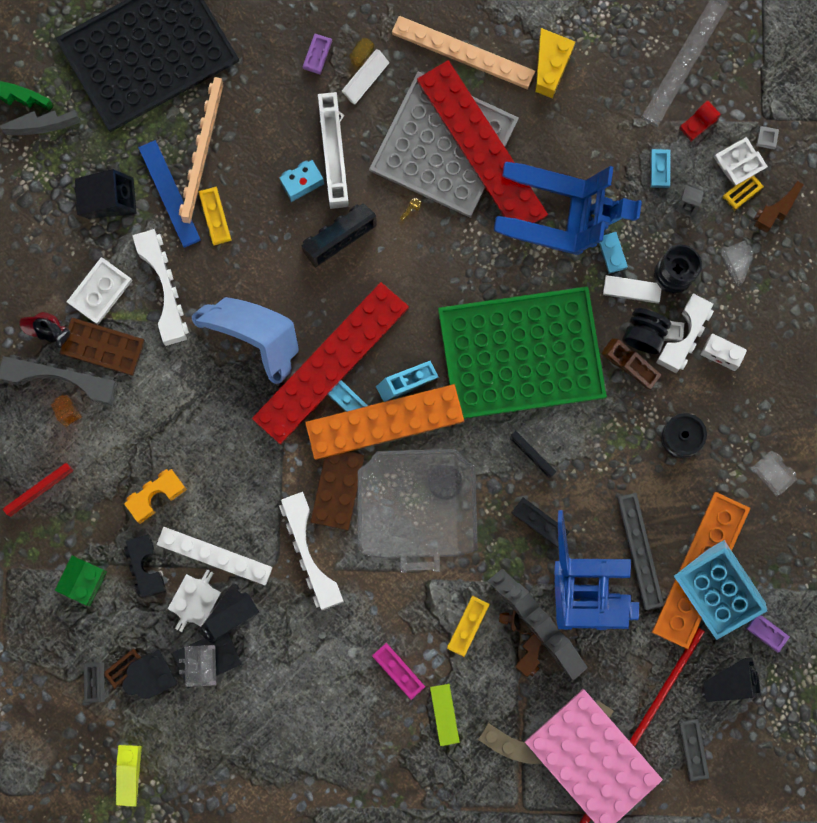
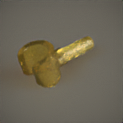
(414, 204)

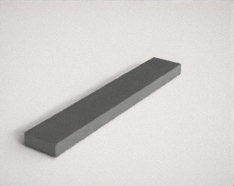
(640, 551)

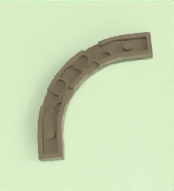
(517, 749)

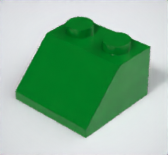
(80, 581)

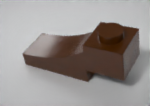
(767, 216)
(631, 363)
(529, 664)

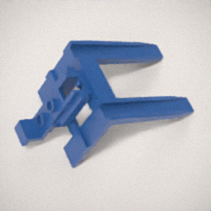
(581, 229)
(597, 606)

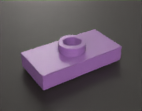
(317, 54)
(768, 633)

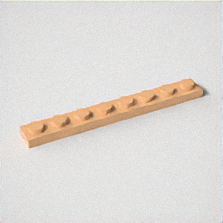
(463, 52)
(199, 157)

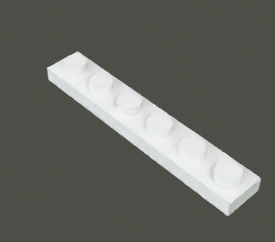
(214, 556)

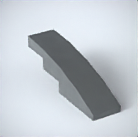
(33, 124)

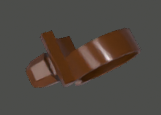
(505, 618)

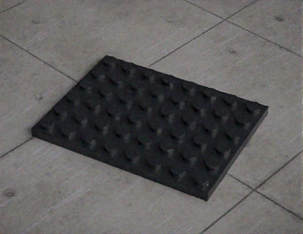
(145, 55)

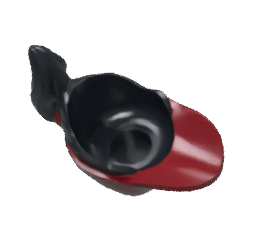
(45, 327)

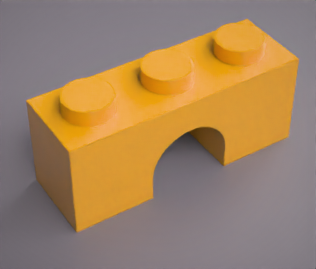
(140, 503)

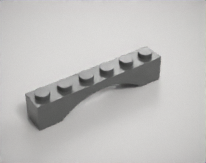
(19, 372)

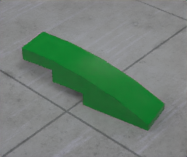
(11, 92)

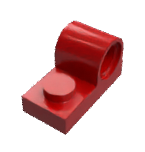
(700, 121)

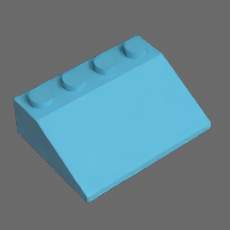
(721, 590)

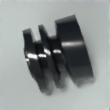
(677, 268)
(647, 331)

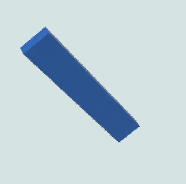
(168, 192)

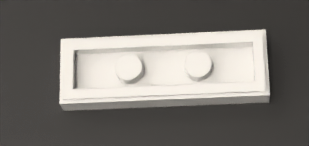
(365, 76)
(632, 289)

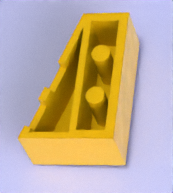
(552, 60)

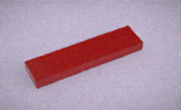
(38, 489)

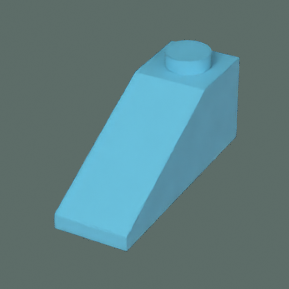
(406, 381)

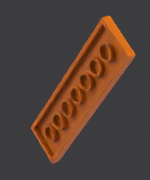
(384, 422)
(720, 522)

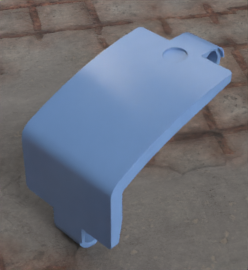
(255, 325)

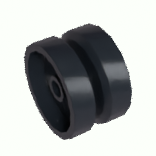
(693, 429)

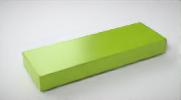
(444, 714)

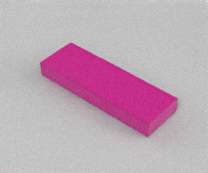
(398, 671)

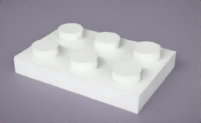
(99, 291)

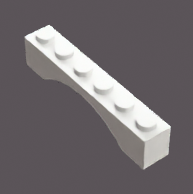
(333, 150)
(170, 324)
(298, 512)

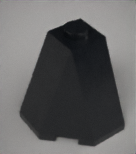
(229, 614)
(733, 683)

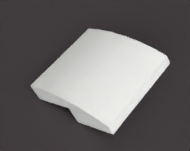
(740, 161)

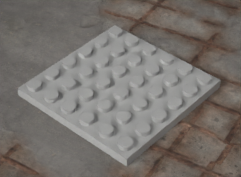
(427, 159)

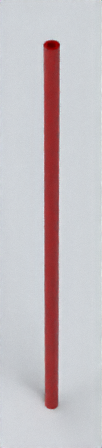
(661, 696)

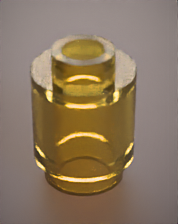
(362, 52)

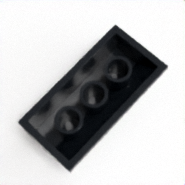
(339, 235)

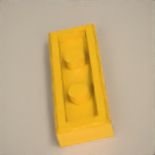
(214, 216)
(468, 626)

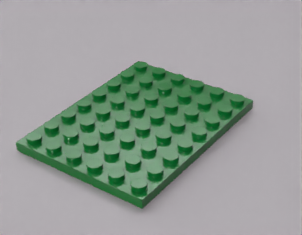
(523, 352)

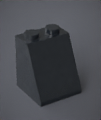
(105, 195)

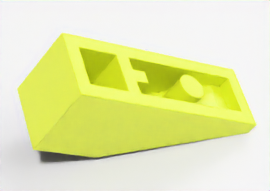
(127, 774)

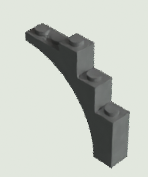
(539, 623)

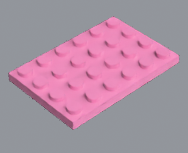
(593, 760)

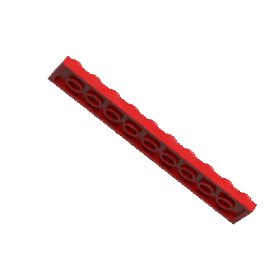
(479, 143)
(330, 363)

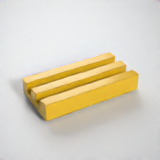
(732, 201)

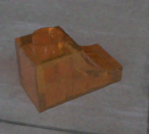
(65, 410)

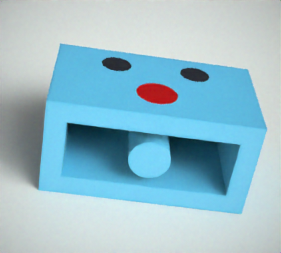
(301, 180)

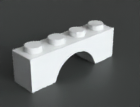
(695, 313)

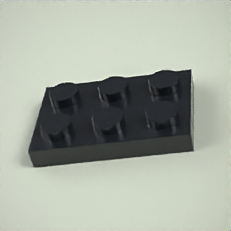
(225, 655)

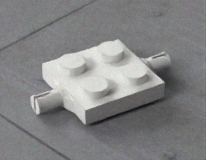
(194, 600)

